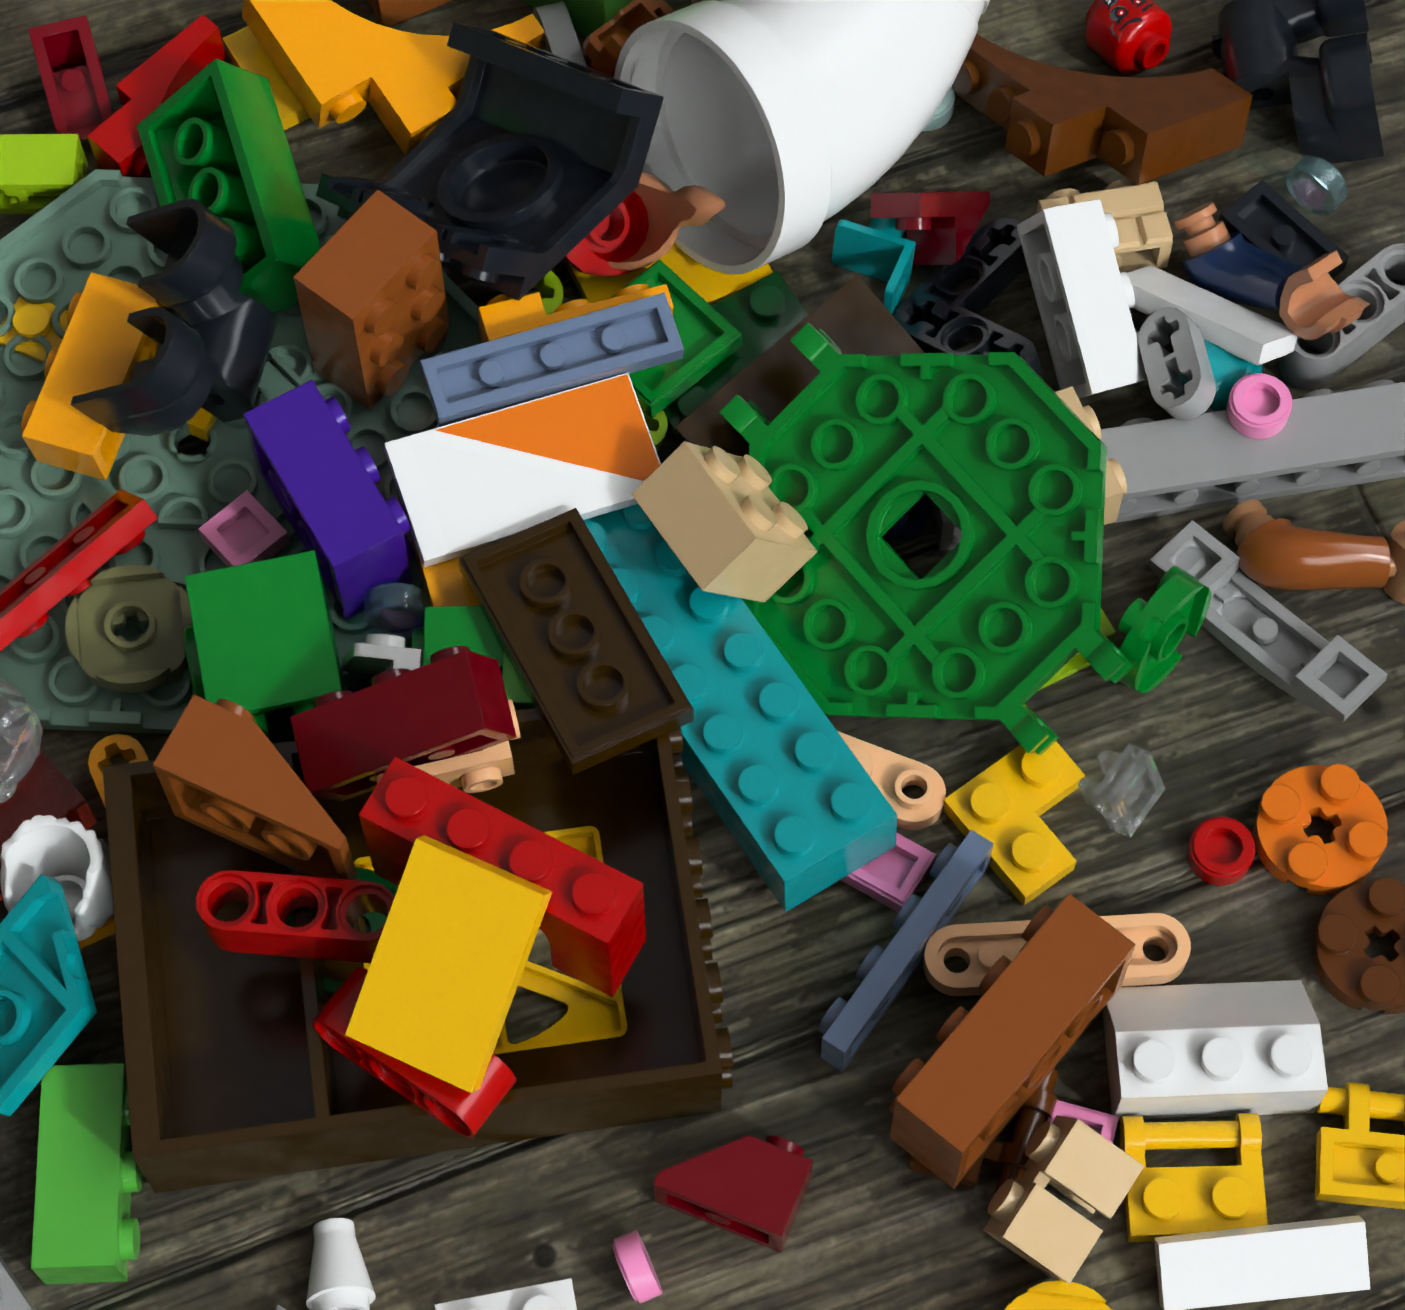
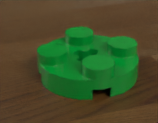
(1159, 625)

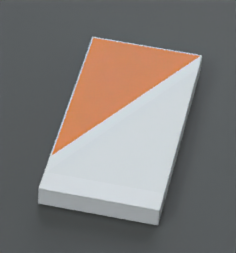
(522, 467)

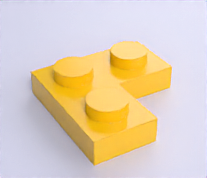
(1006, 810)

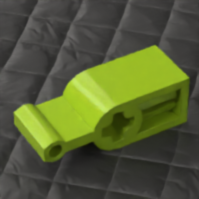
(38, 169)

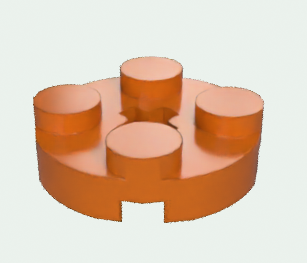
(1335, 796)

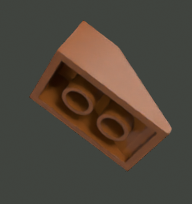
(239, 786)

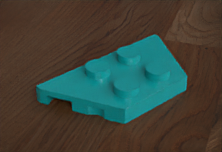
(41, 990)

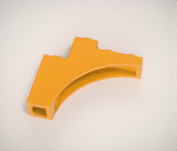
(344, 61)

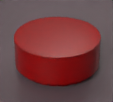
(1220, 851)

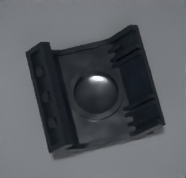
(518, 163)

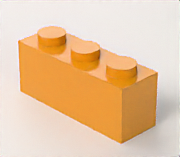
(93, 355)

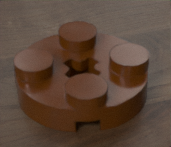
(1342, 943)

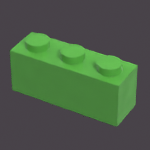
(85, 1177)

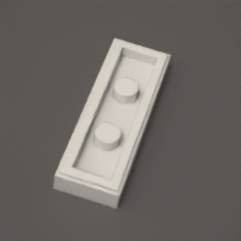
(1219, 320)
(1262, 1263)

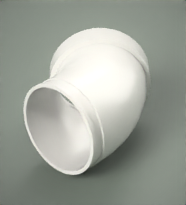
(789, 108)

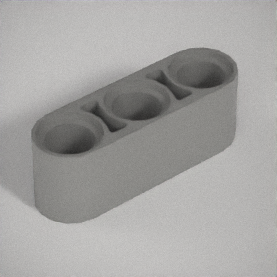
(1380, 318)

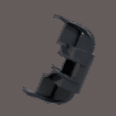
(1328, 93)
(205, 364)

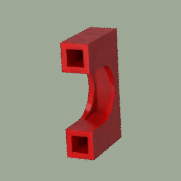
(593, 910)

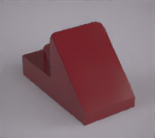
(71, 75)
(934, 220)

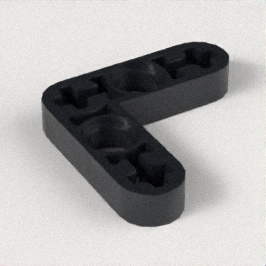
(995, 261)

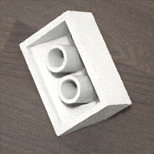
(1083, 297)
(1213, 1050)

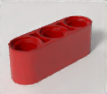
(271, 900)
(445, 1102)

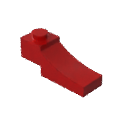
(117, 140)

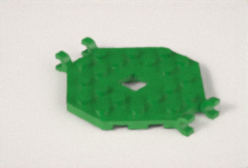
(1003, 603)

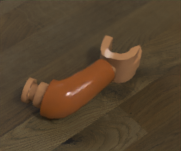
(1314, 559)

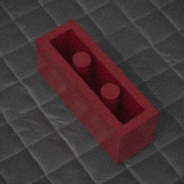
(412, 715)

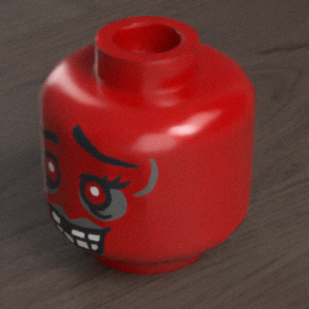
(1128, 34)

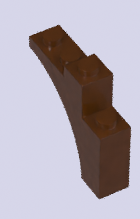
(1128, 122)

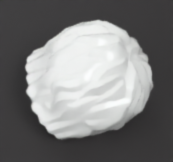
(71, 857)

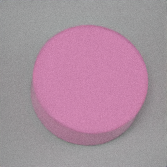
(1259, 406)
(636, 1267)

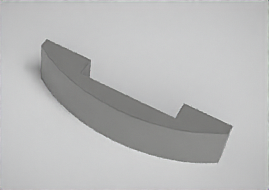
(1268, 635)

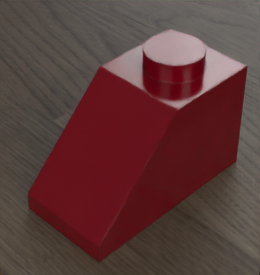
(741, 1188)

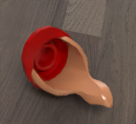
(642, 227)

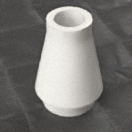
(338, 1269)

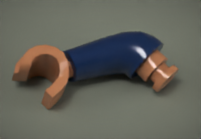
(1247, 275)

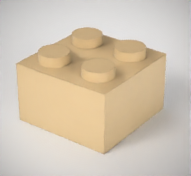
(725, 522)

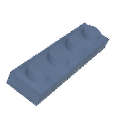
(551, 359)
(888, 970)

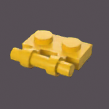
(1357, 1163)

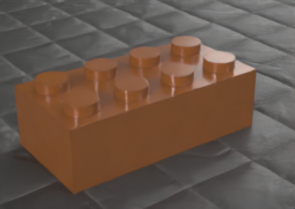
(1009, 1039)

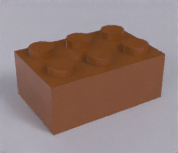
(374, 300)

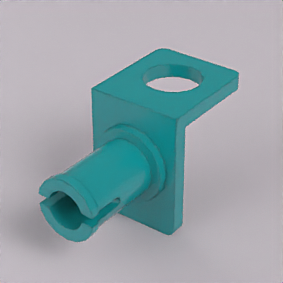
(877, 253)

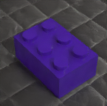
(330, 494)

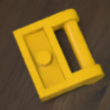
(1199, 1197)

